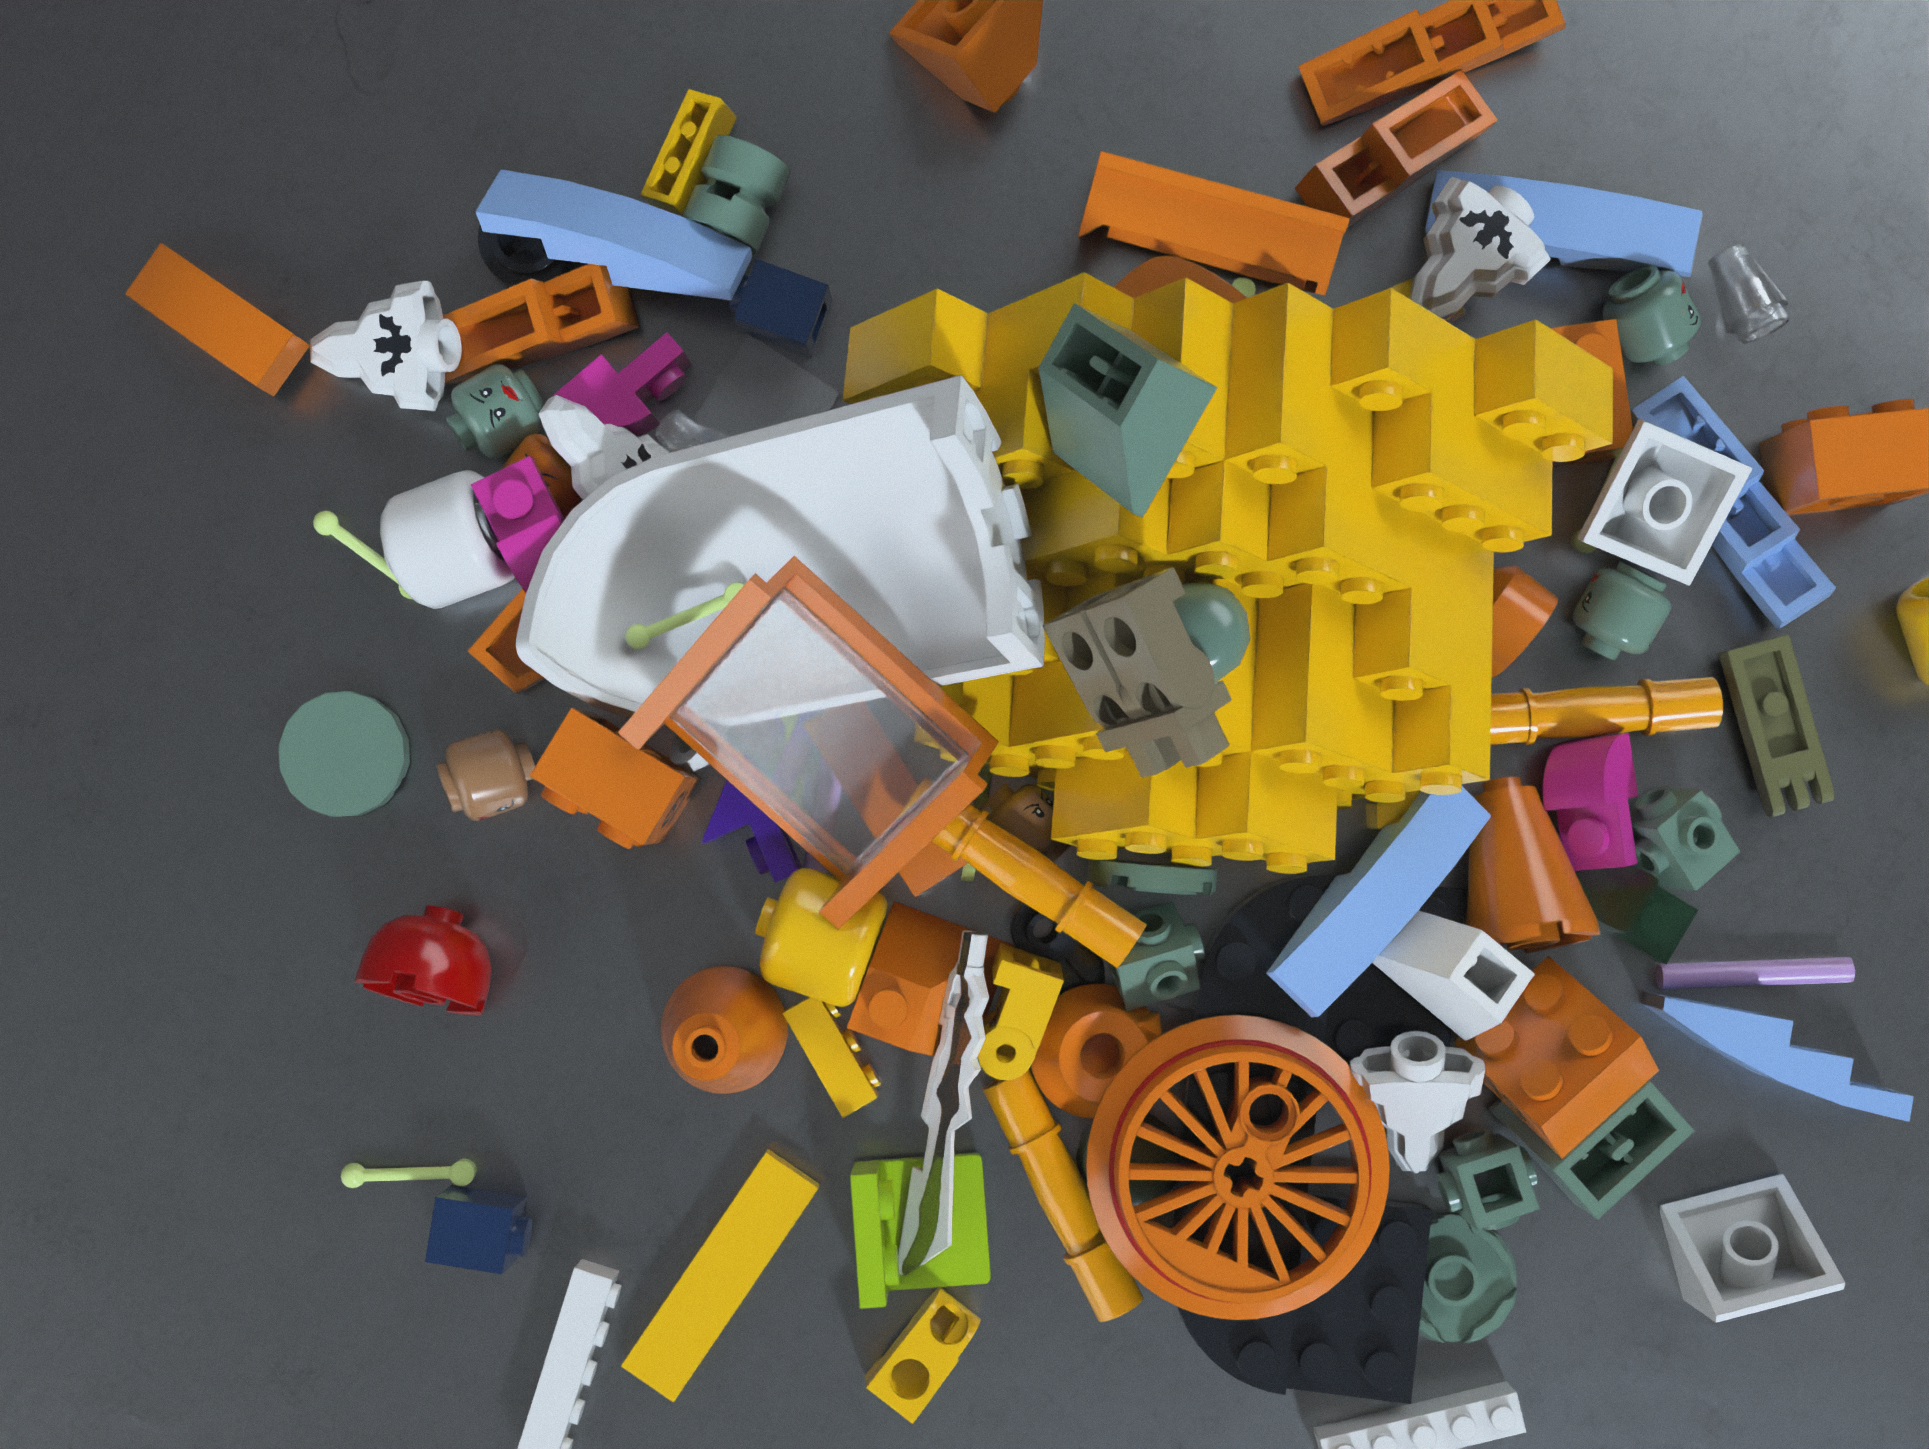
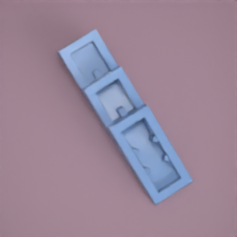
(1598, 226)
(633, 239)
(1757, 533)
(1377, 899)
(1764, 1047)

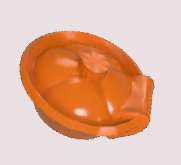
(1087, 1046)

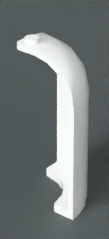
(874, 497)

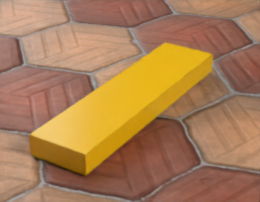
(720, 1275)

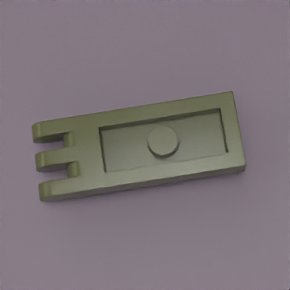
(1777, 725)

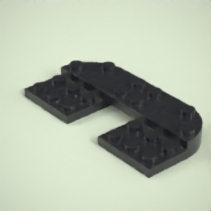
(1365, 1328)

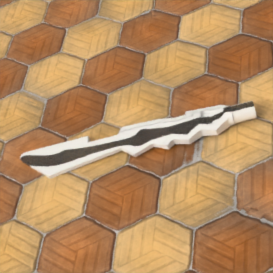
(946, 1106)

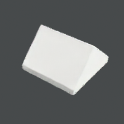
(1664, 502)
(1747, 1250)

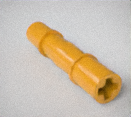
(1606, 710)
(1042, 885)
(1062, 1194)

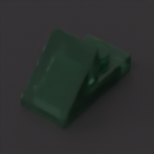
(1637, 909)

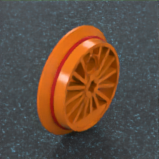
(1196, 1272)

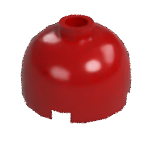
(428, 962)

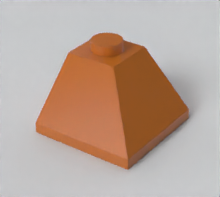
(974, 45)
(909, 979)

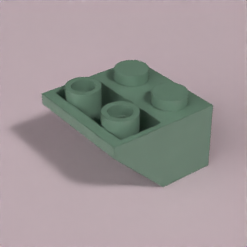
(1118, 406)
(1613, 1154)

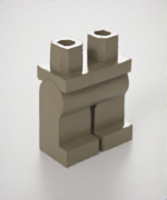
(1142, 674)

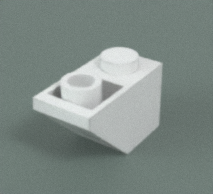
(1455, 972)

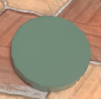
(343, 754)
(1152, 877)
(1492, 1294)

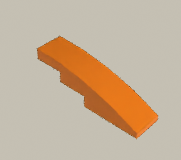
(1422, 52)

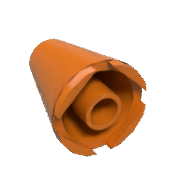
(1521, 875)
(742, 1018)

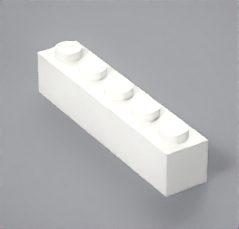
(570, 1357)
(1431, 1424)

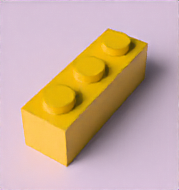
(685, 150)
(833, 1054)

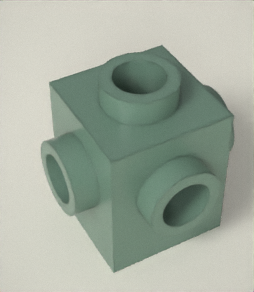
(1680, 837)
(1161, 960)
(1503, 1193)

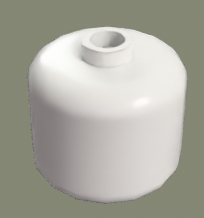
(442, 542)

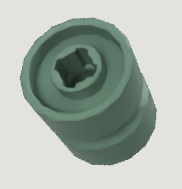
(738, 190)

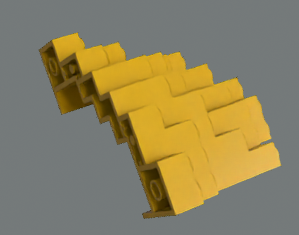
(1331, 486)

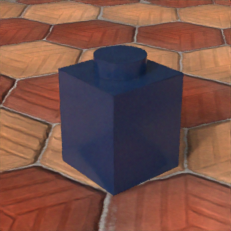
(781, 307)
(478, 1229)

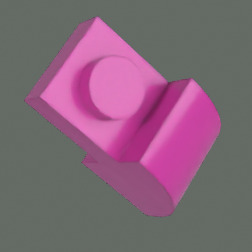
(622, 396)
(520, 515)
(1590, 790)

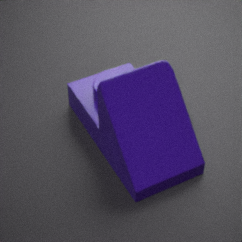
(770, 845)

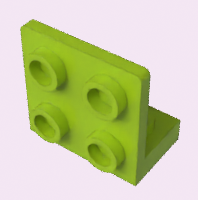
(879, 1210)

